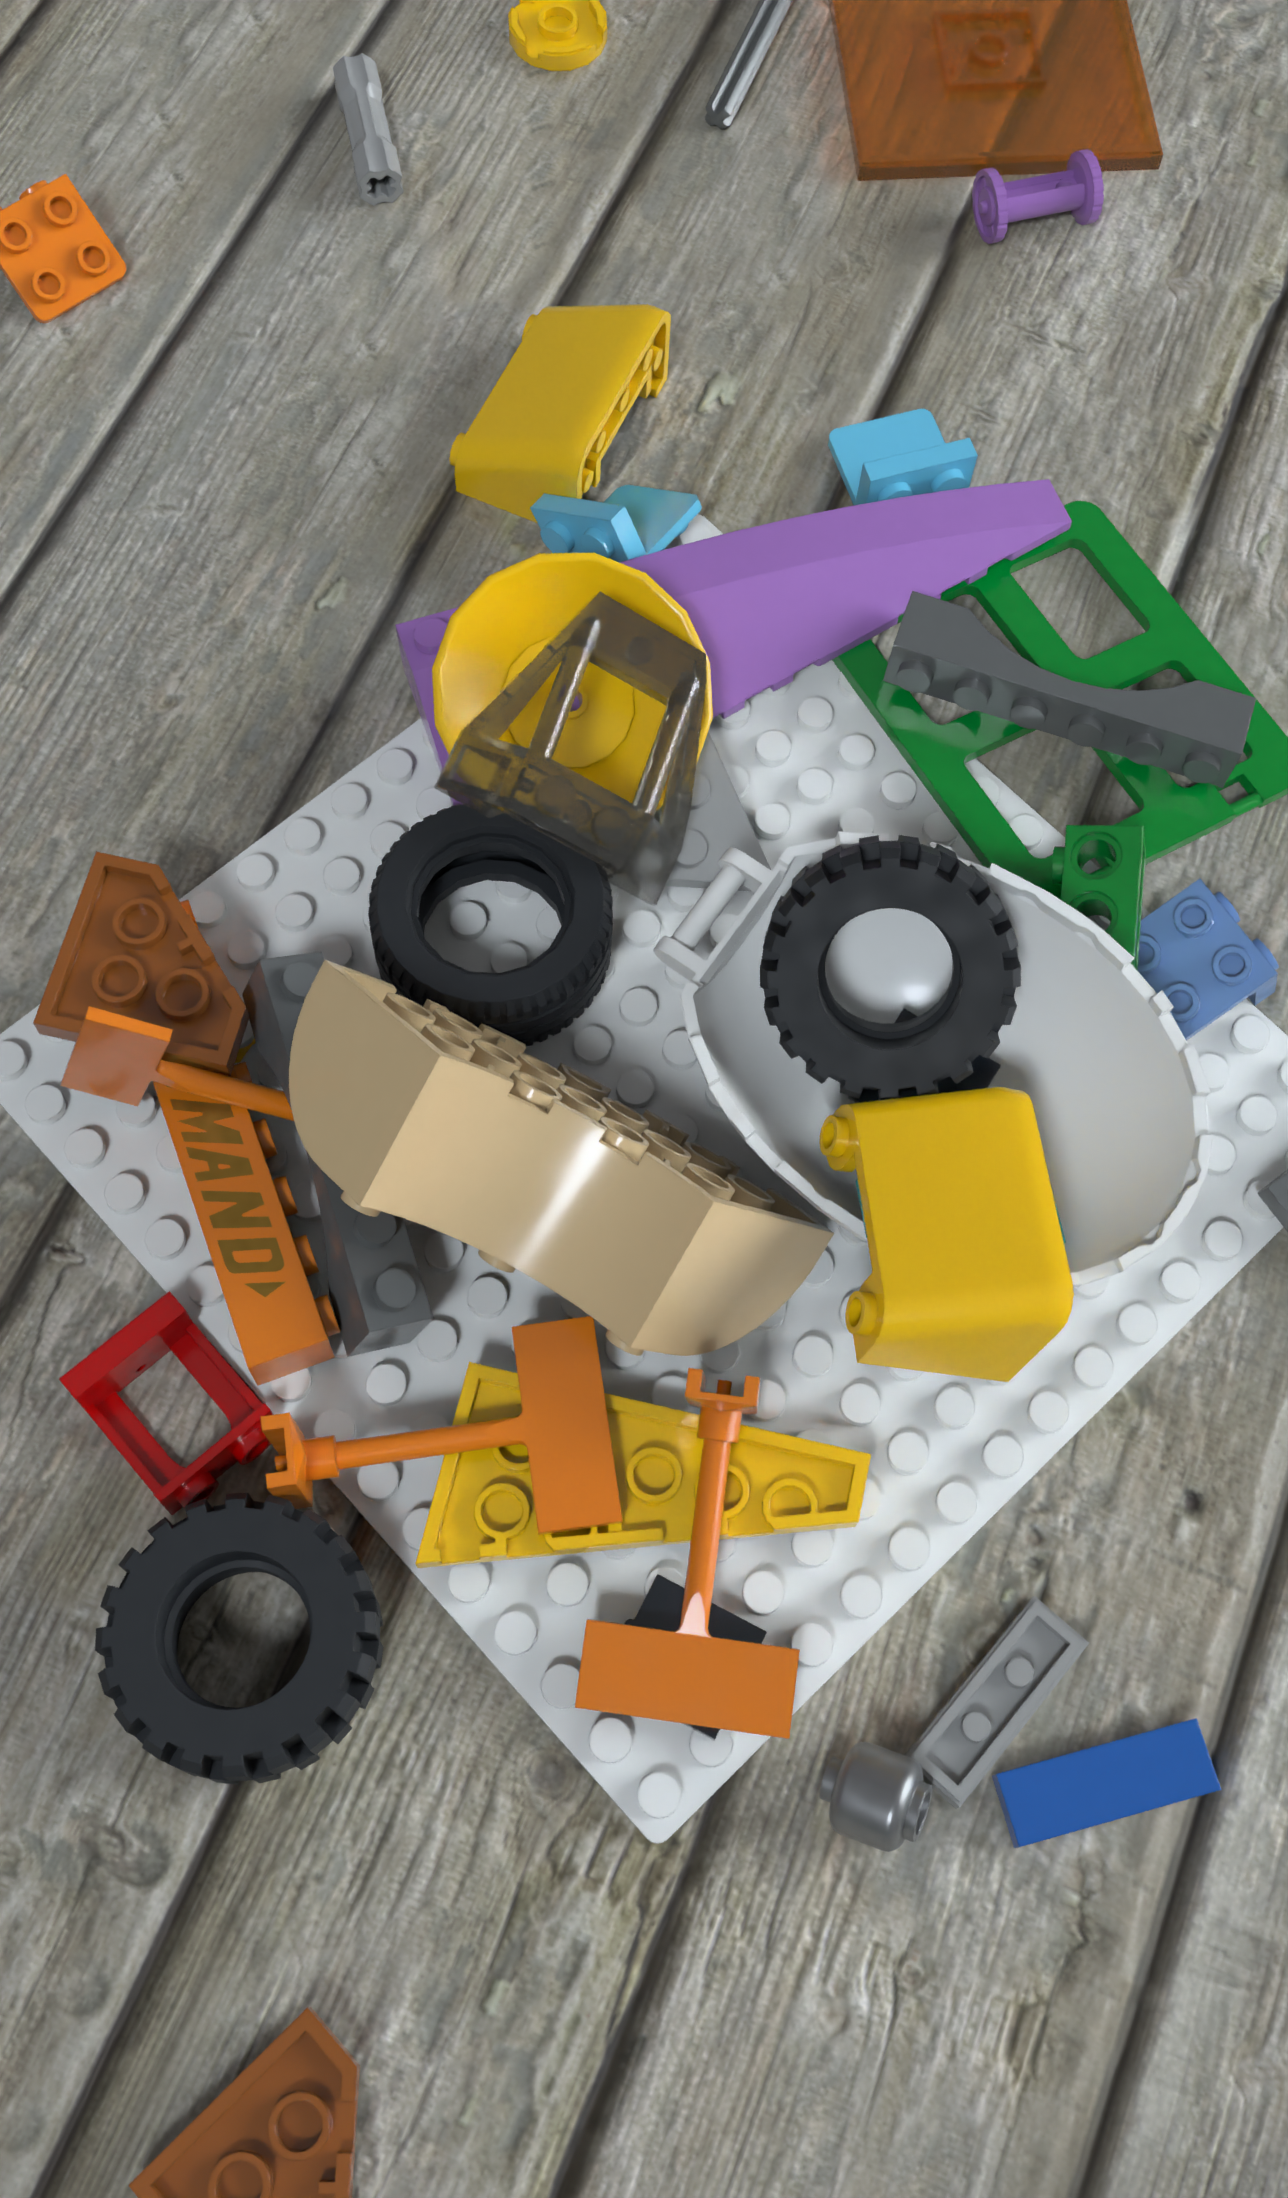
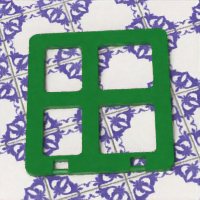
(1170, 641)

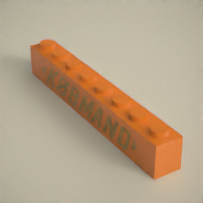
(248, 1231)

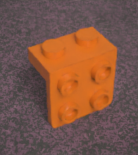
(55, 250)

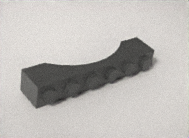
(1181, 728)
(369, 1258)

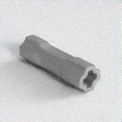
(373, 154)

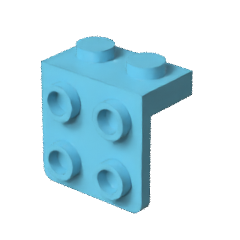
(900, 457)
(621, 528)

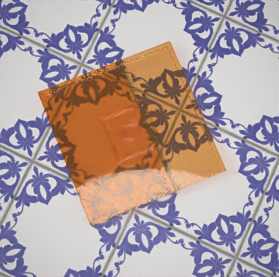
(991, 86)

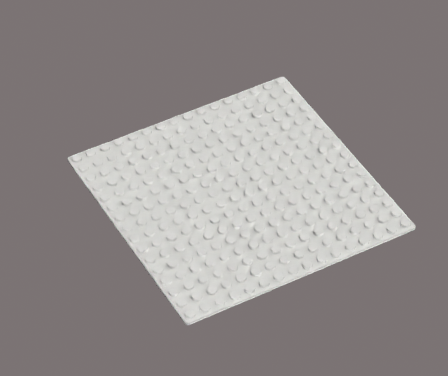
(937, 1442)

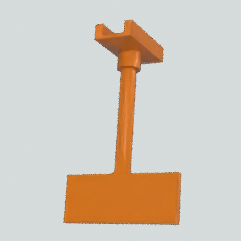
(122, 1055)
(559, 1425)
(687, 1671)

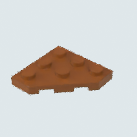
(146, 960)
(273, 2130)

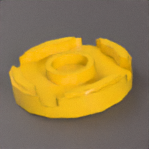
(558, 32)

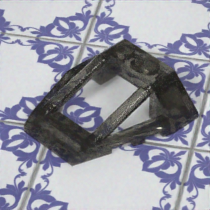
(558, 801)

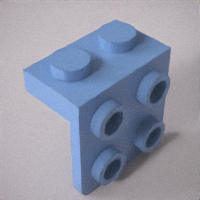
(1203, 958)

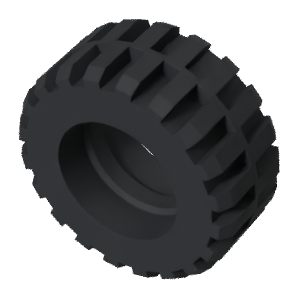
(906, 1052)
(165, 1584)

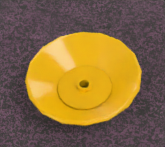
(510, 624)

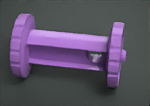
(1072, 190)

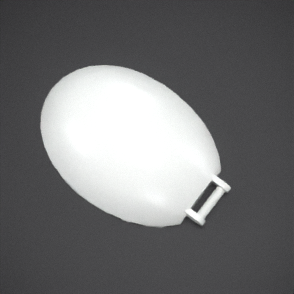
(1088, 1044)

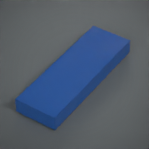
(1105, 1783)

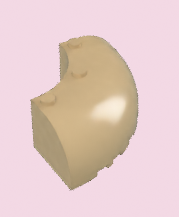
(539, 1170)

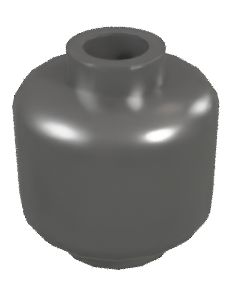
(876, 1796)

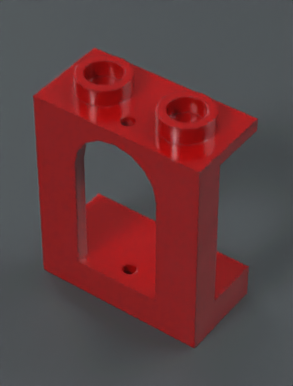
(129, 1354)

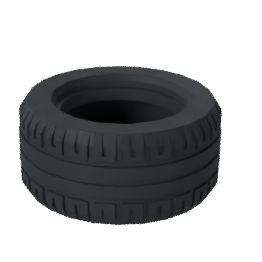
(468, 848)

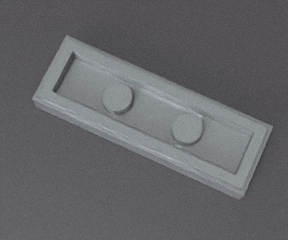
(996, 1701)

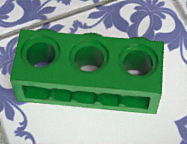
(1112, 894)

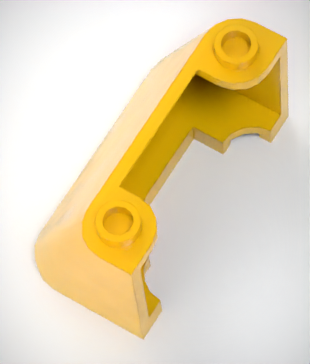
(561, 403)
(956, 1232)

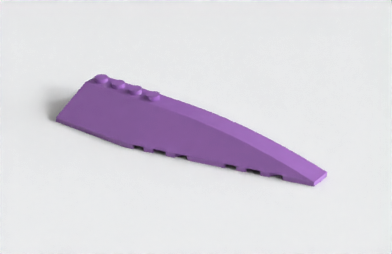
(808, 583)

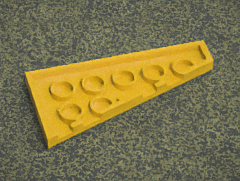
(772, 1486)

